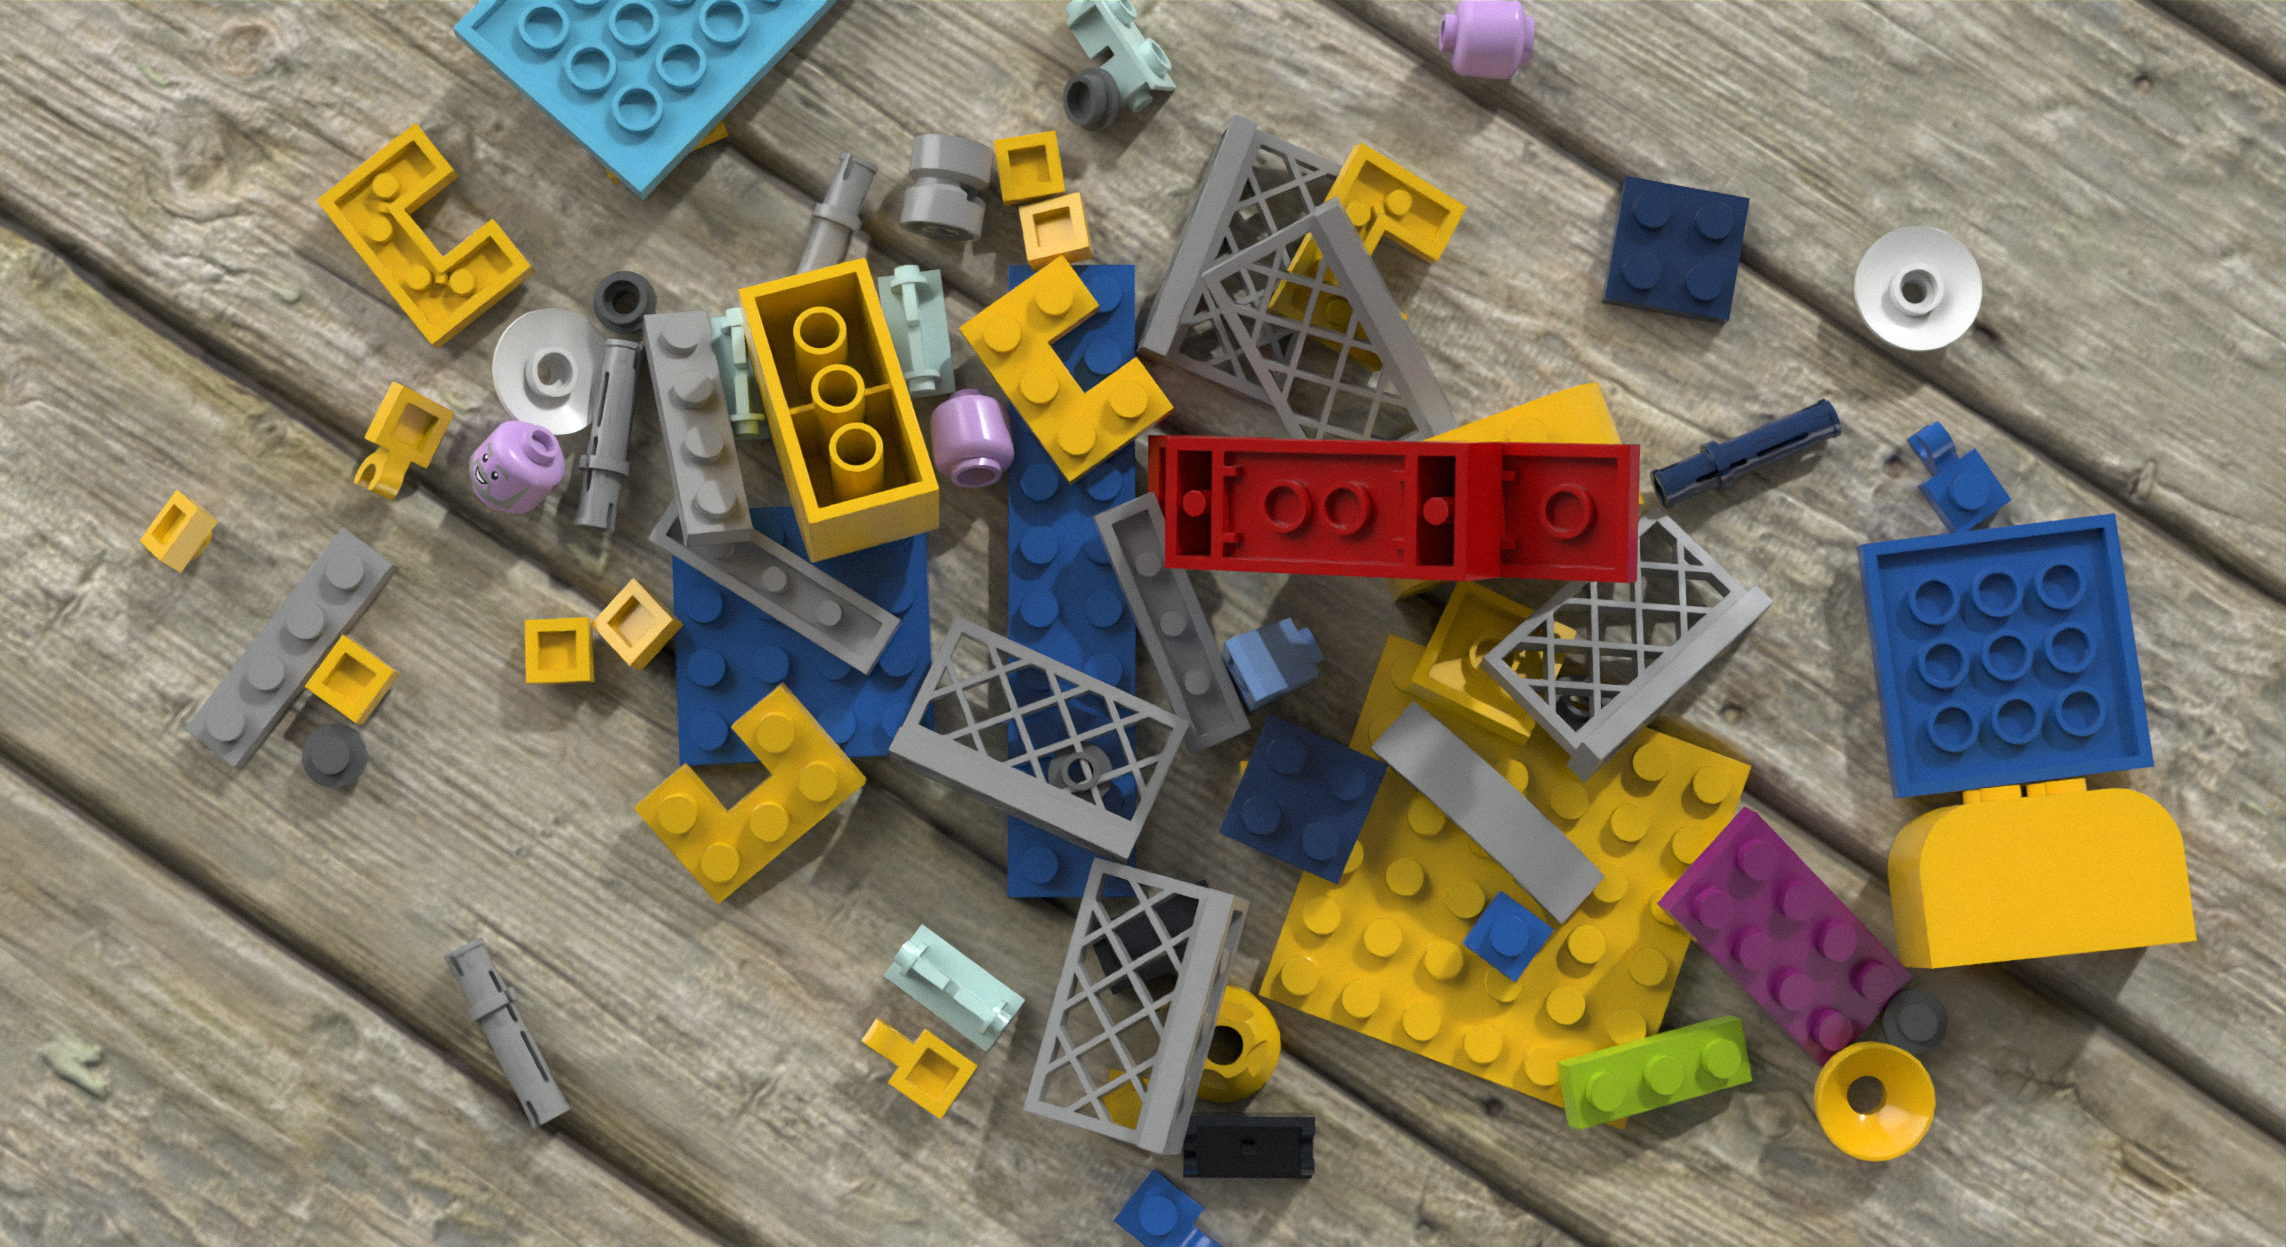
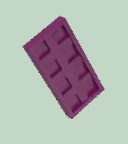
(1784, 938)

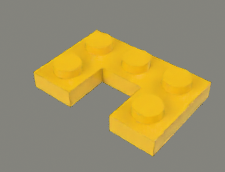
(1379, 202)
(375, 217)
(1015, 348)
(734, 844)

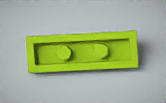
(1654, 1072)

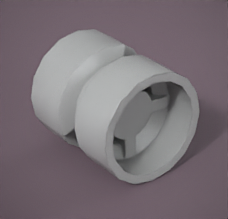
(947, 186)

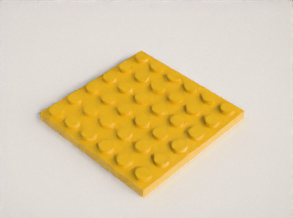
(1388, 937)

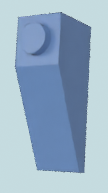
(1271, 662)

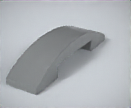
(1488, 811)

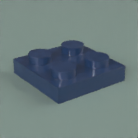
(1675, 250)
(1303, 799)

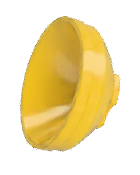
(1259, 1052)
(1895, 1122)

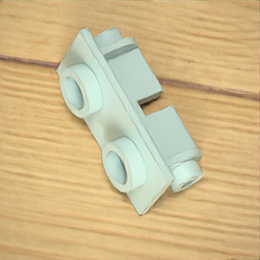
(1137, 61)
(919, 329)
(737, 378)
(954, 987)

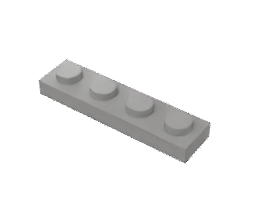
(696, 429)
(789, 592)
(1171, 623)
(291, 648)

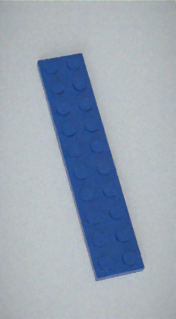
(1067, 594)

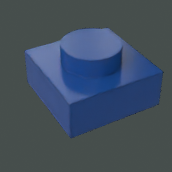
(1507, 936)

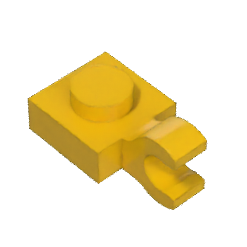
(407, 431)
(927, 1070)

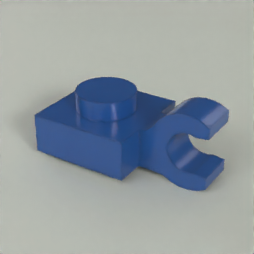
(1960, 487)
(1163, 1215)

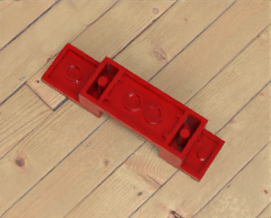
(1399, 507)

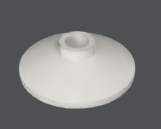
(1939, 268)
(574, 356)

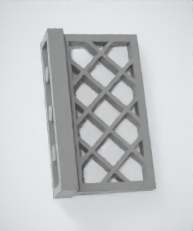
(1199, 246)
(1371, 305)
(1652, 688)
(1013, 790)
(1189, 1021)

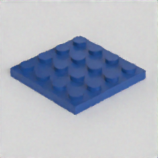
(739, 654)
(2004, 656)

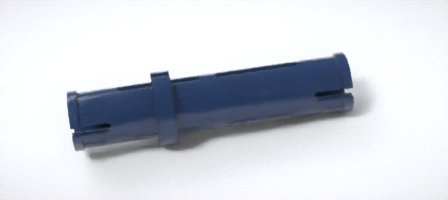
(1722, 463)

